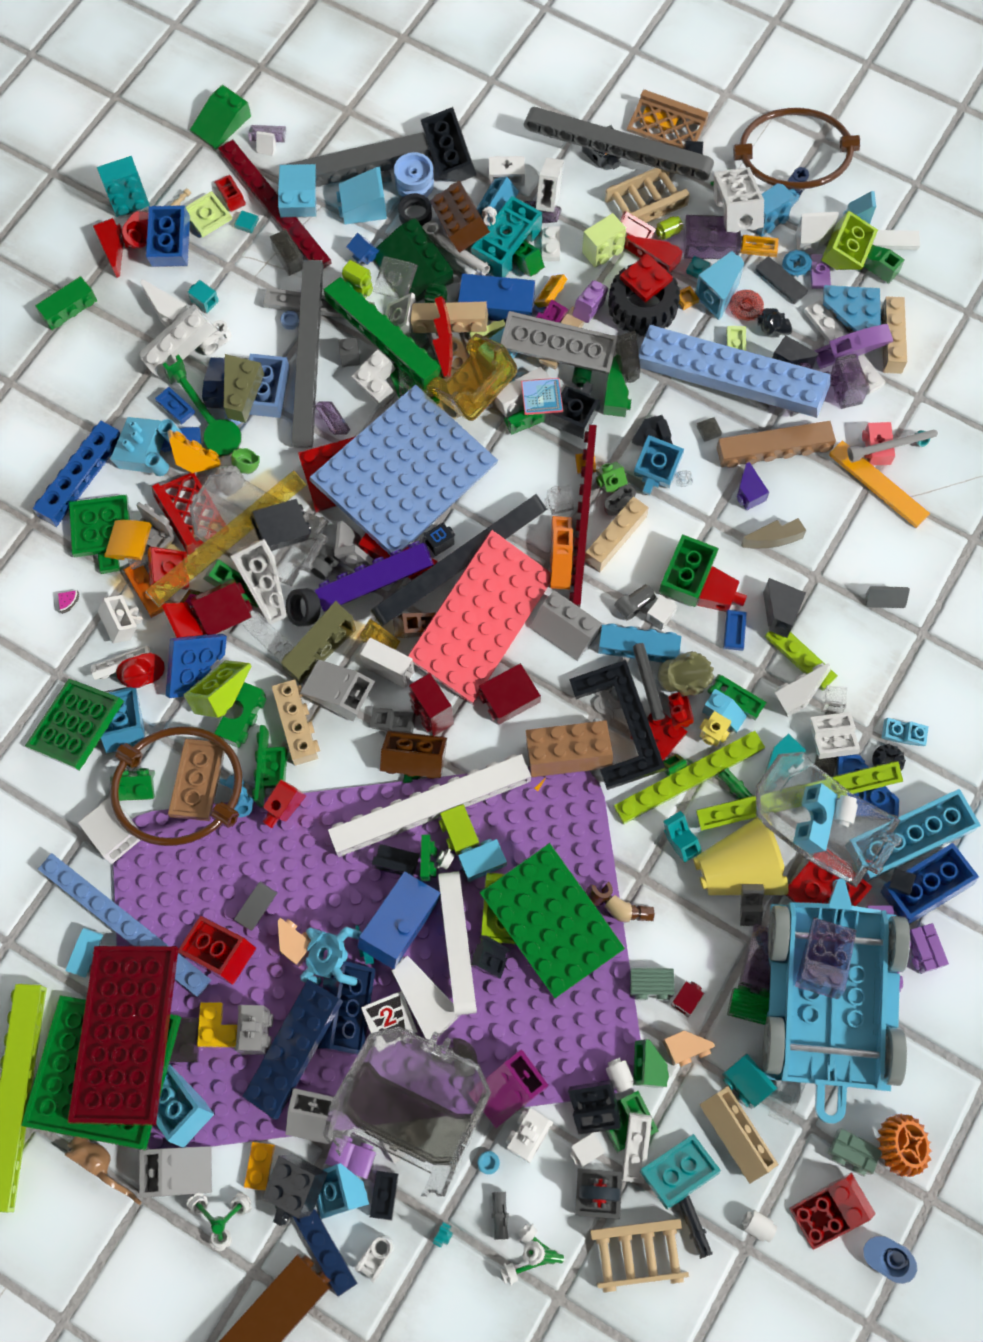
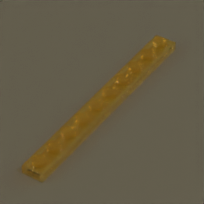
(221, 541)

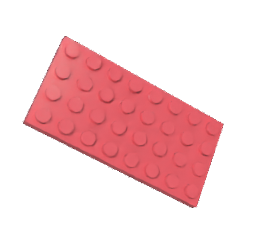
(480, 617)

